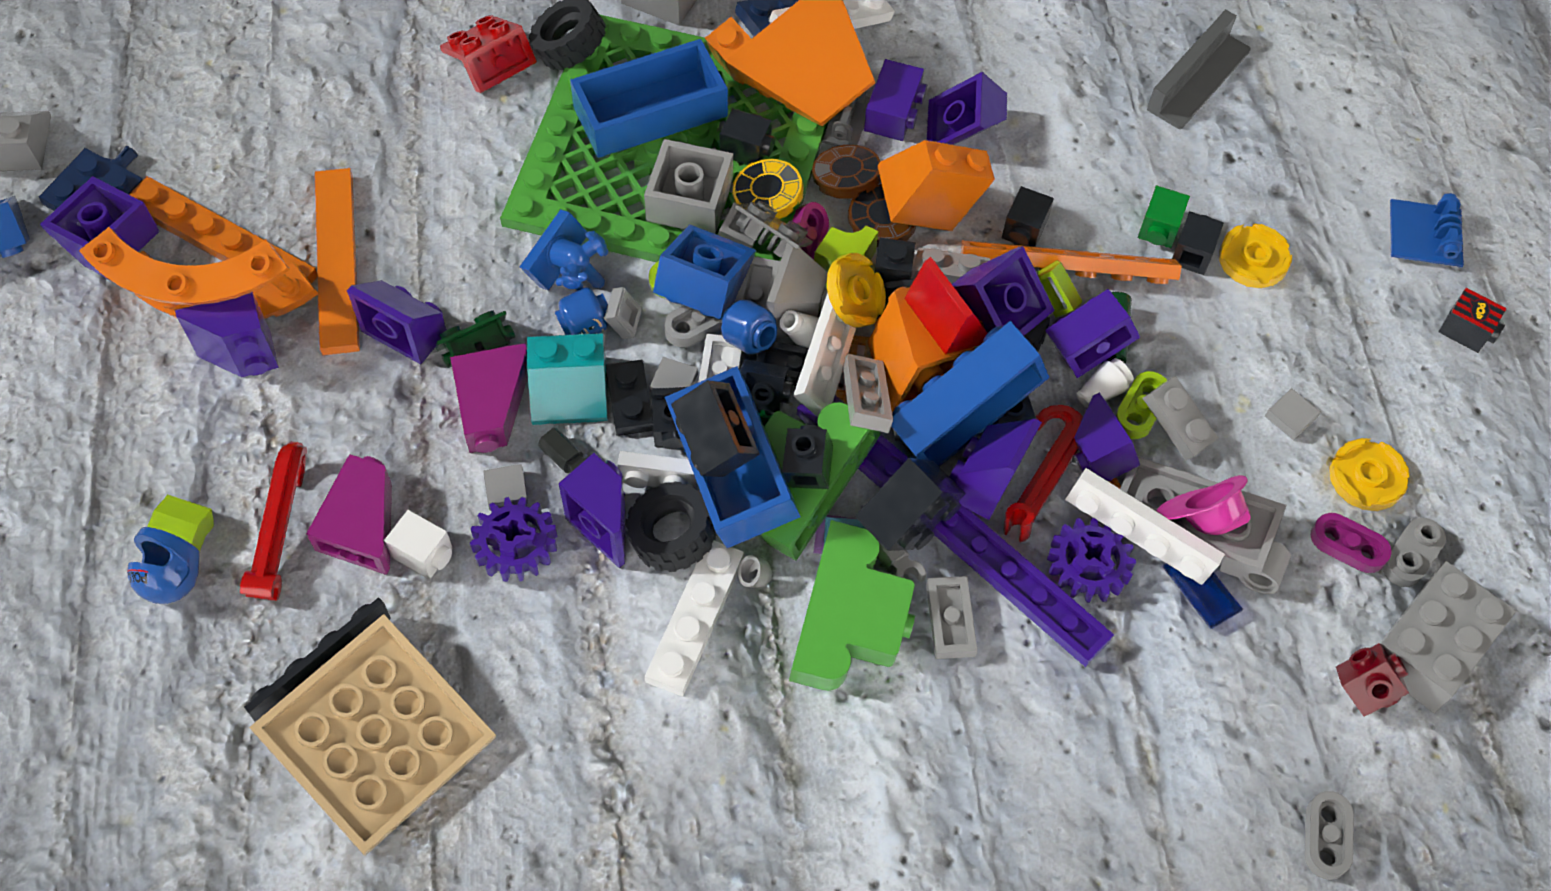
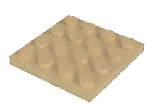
(373, 734)

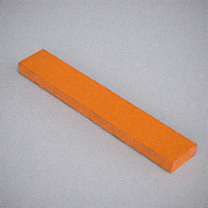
(336, 261)

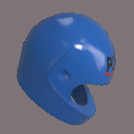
(167, 566)

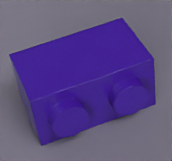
(894, 100)
(1093, 333)

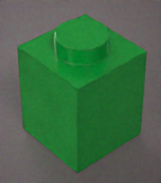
(1163, 217)

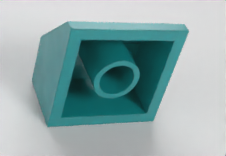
(567, 379)

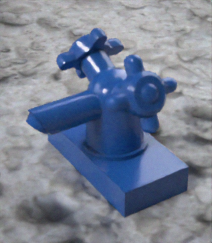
(561, 253)

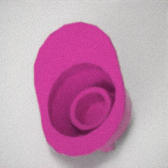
(1212, 508)

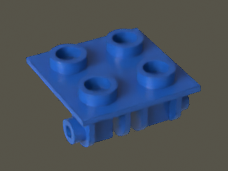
(1427, 231)

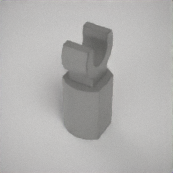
(900, 563)

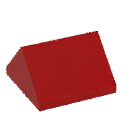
(943, 310)

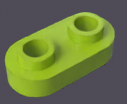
(1135, 408)

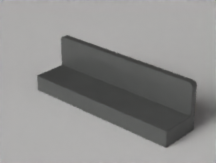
(1198, 73)

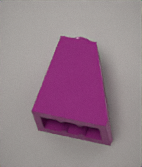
(490, 394)
(356, 515)

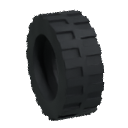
(576, 45)
(655, 505)

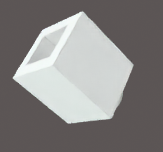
(419, 544)

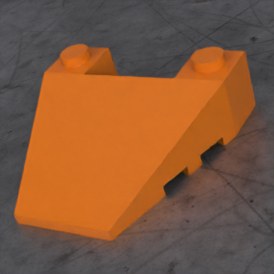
(800, 59)

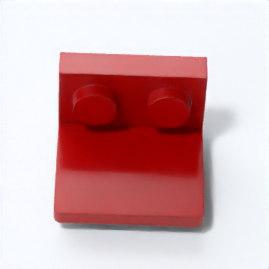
(490, 51)

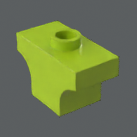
(841, 243)

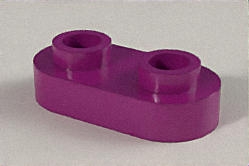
(815, 221)
(1350, 541)

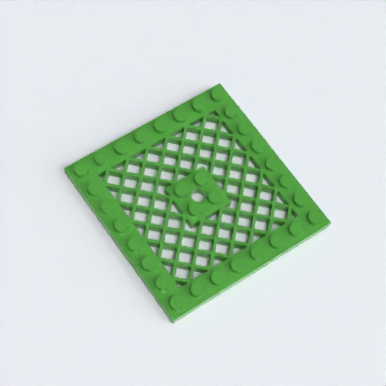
(530, 203)

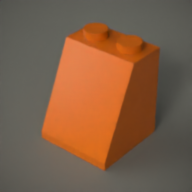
(934, 183)
(907, 350)

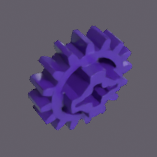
(518, 543)
(1091, 564)

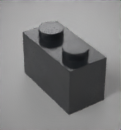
(714, 429)

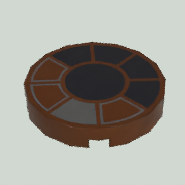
(846, 171)
(872, 211)

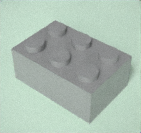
(1445, 634)

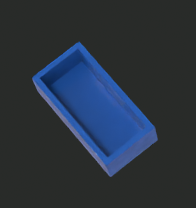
(649, 98)
(970, 395)
(752, 496)

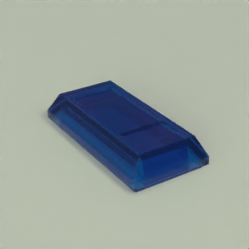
(1210, 599)

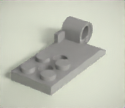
(1247, 549)

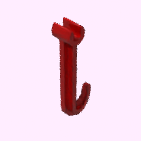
(1048, 473)
(287, 474)

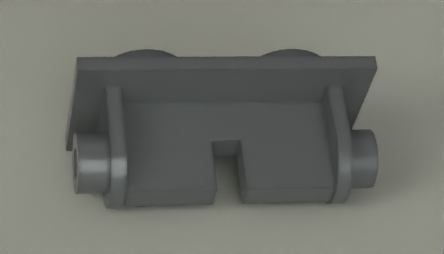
(848, 124)

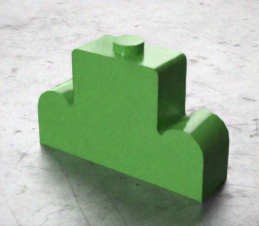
(849, 450)
(851, 611)

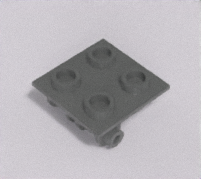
(760, 216)

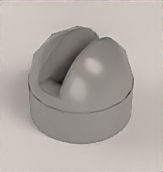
(754, 565)

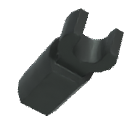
(561, 450)

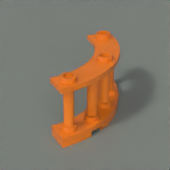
(175, 287)

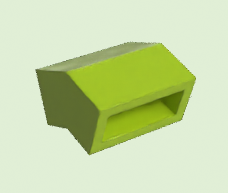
(1064, 286)
(183, 519)

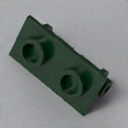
(486, 330)

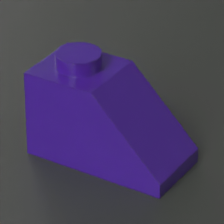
(1104, 442)

